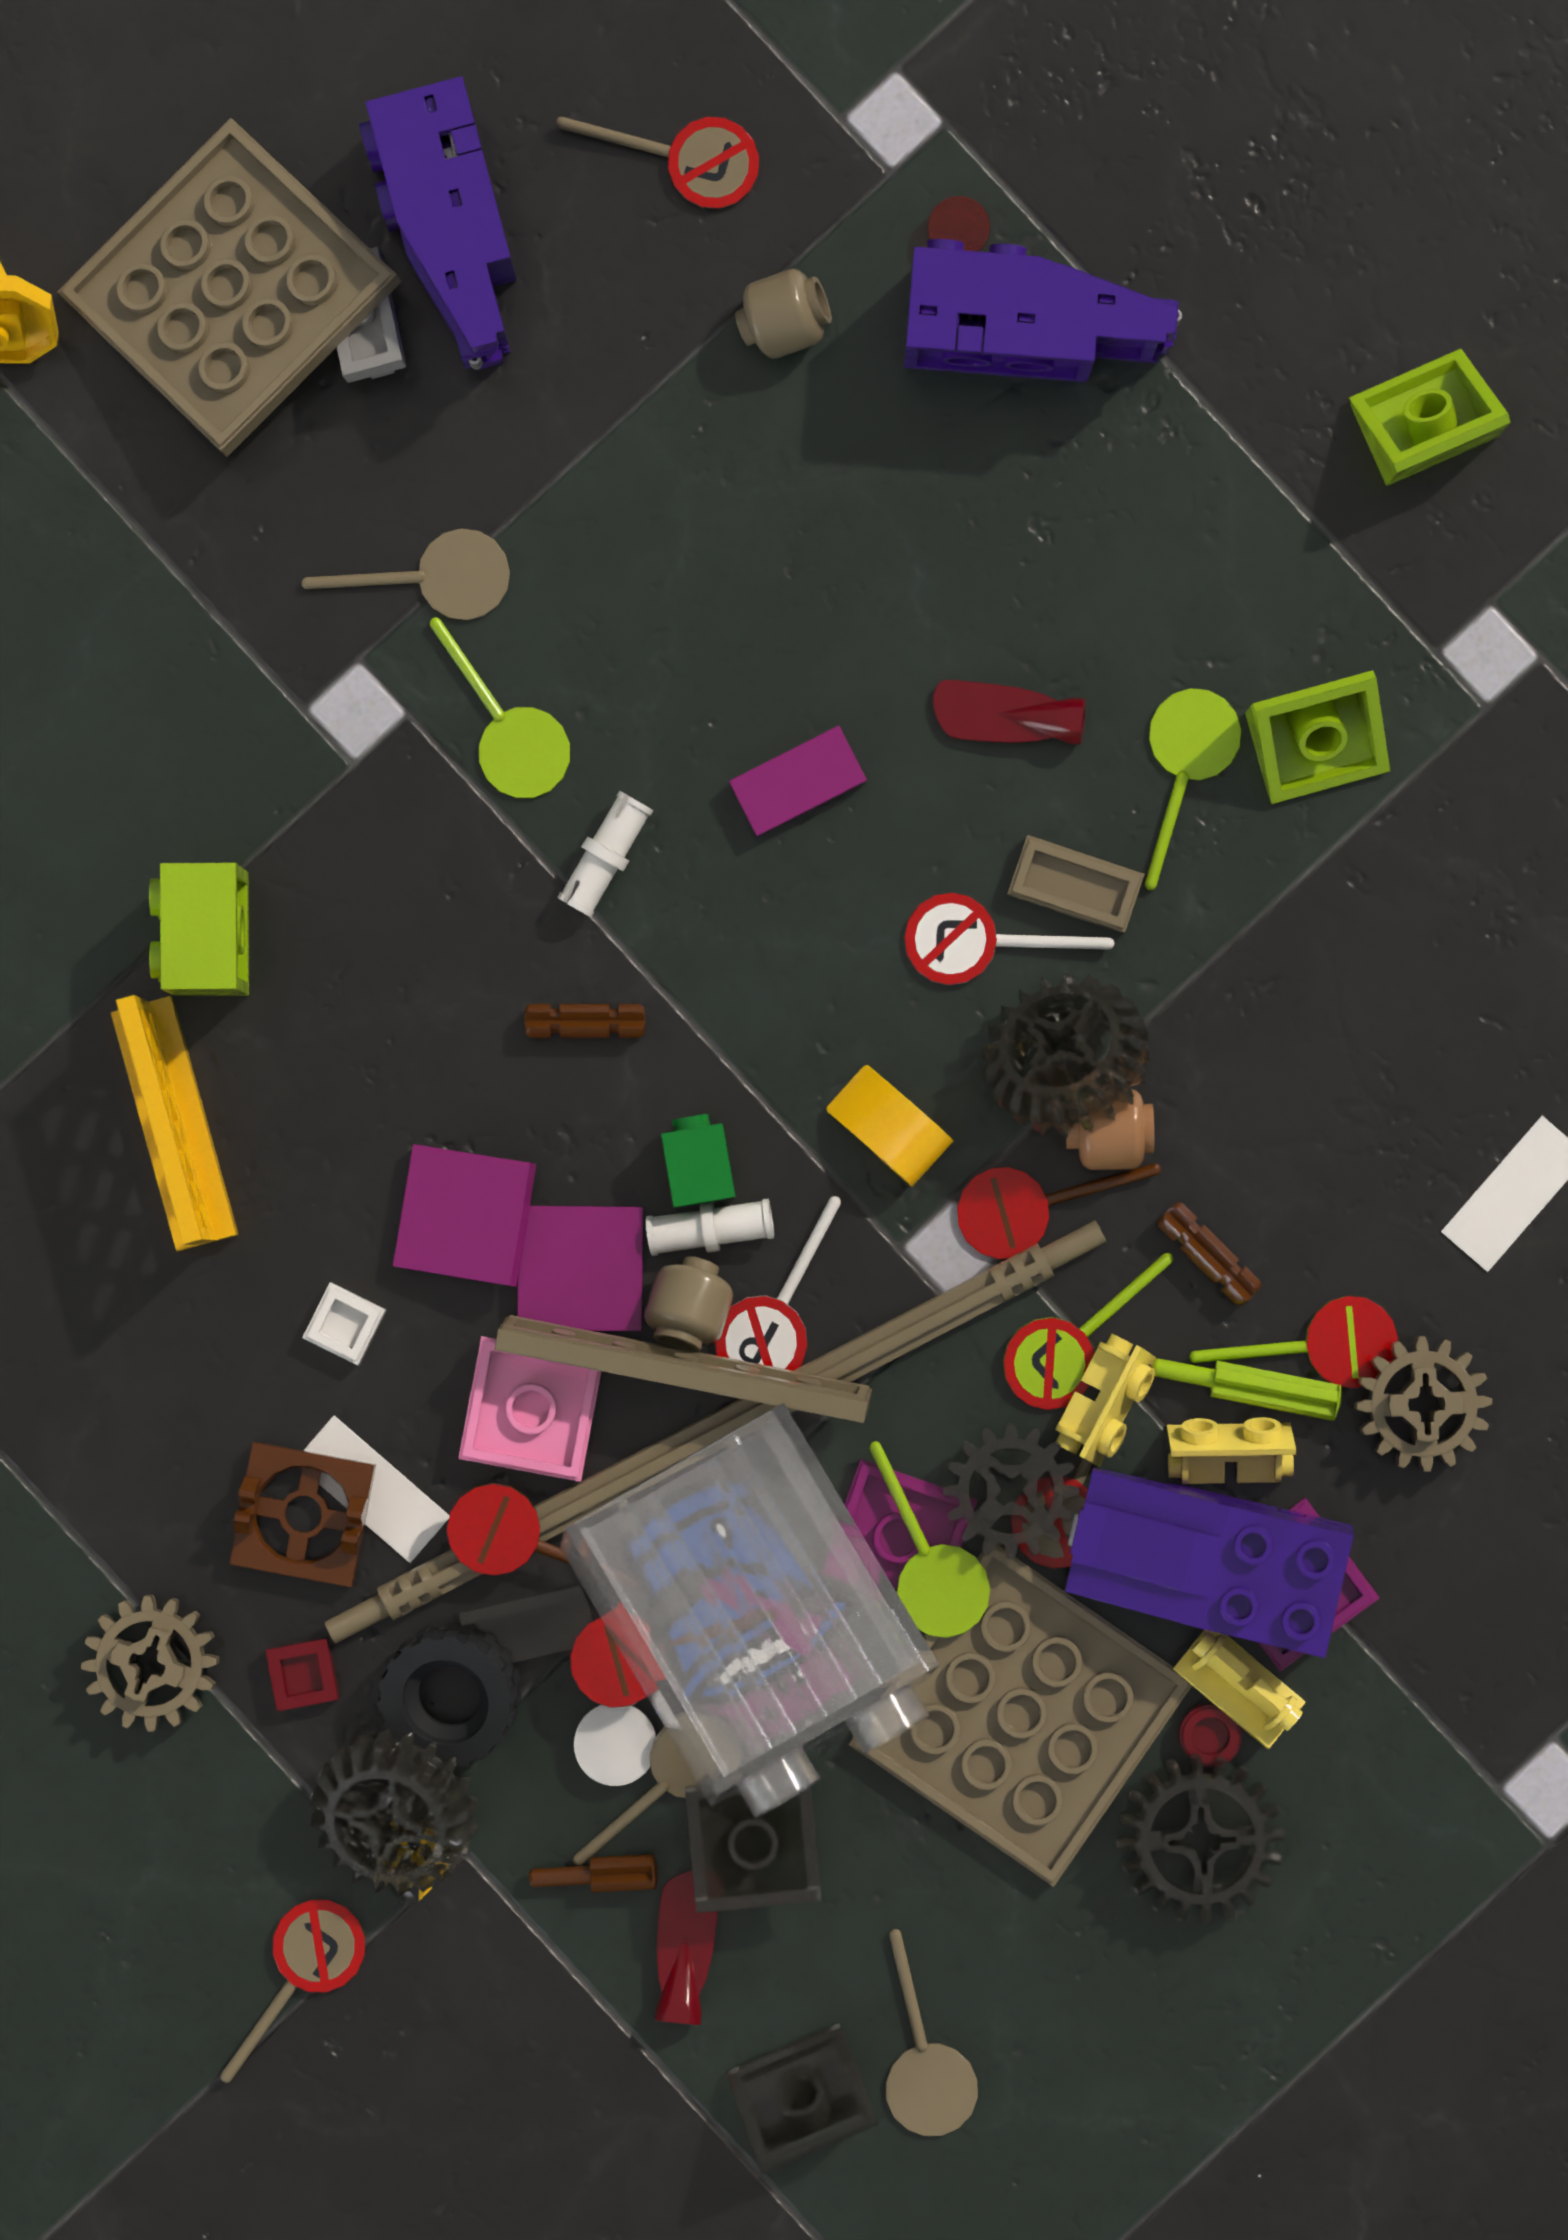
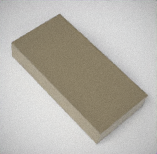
(1075, 884)

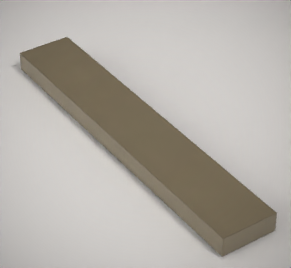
(683, 1368)

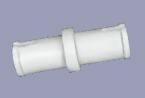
(605, 854)
(709, 1227)

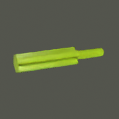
(1258, 1387)

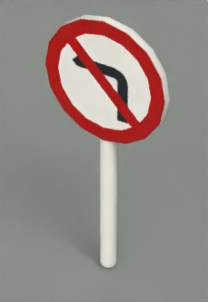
(955, 939)

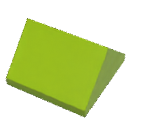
(1428, 416)
(1319, 737)

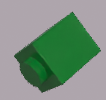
(697, 1162)

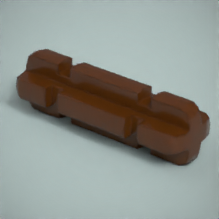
(584, 1020)
(1209, 1253)

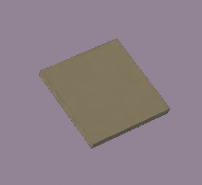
(229, 287)
(1033, 1719)

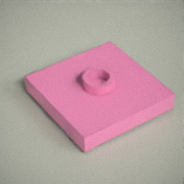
(529, 1413)

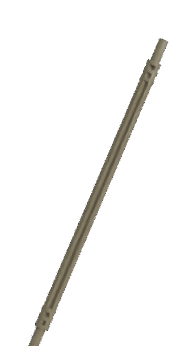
(843, 1363)

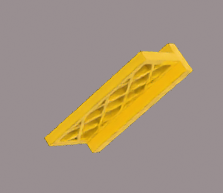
(173, 1121)

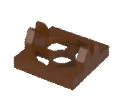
(254, 1553)

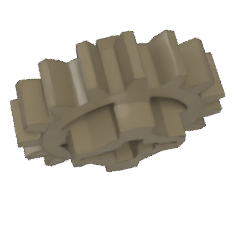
(1425, 1433)
(124, 1652)

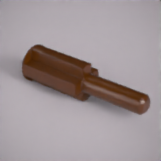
(603, 1874)

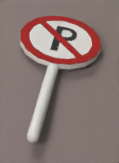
(767, 1328)

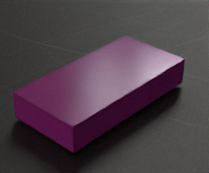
(798, 781)

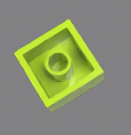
(201, 929)

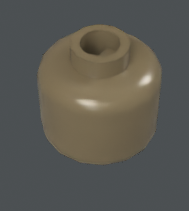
(783, 313)
(688, 1304)

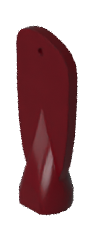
(1006, 713)
(683, 1951)

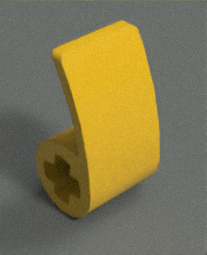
(889, 1125)

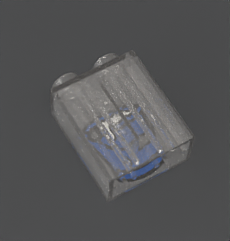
(752, 1612)

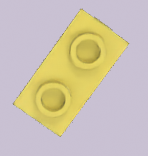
(1120, 1383)
(1259, 1447)
(1240, 1686)

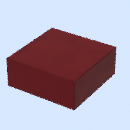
(302, 1674)

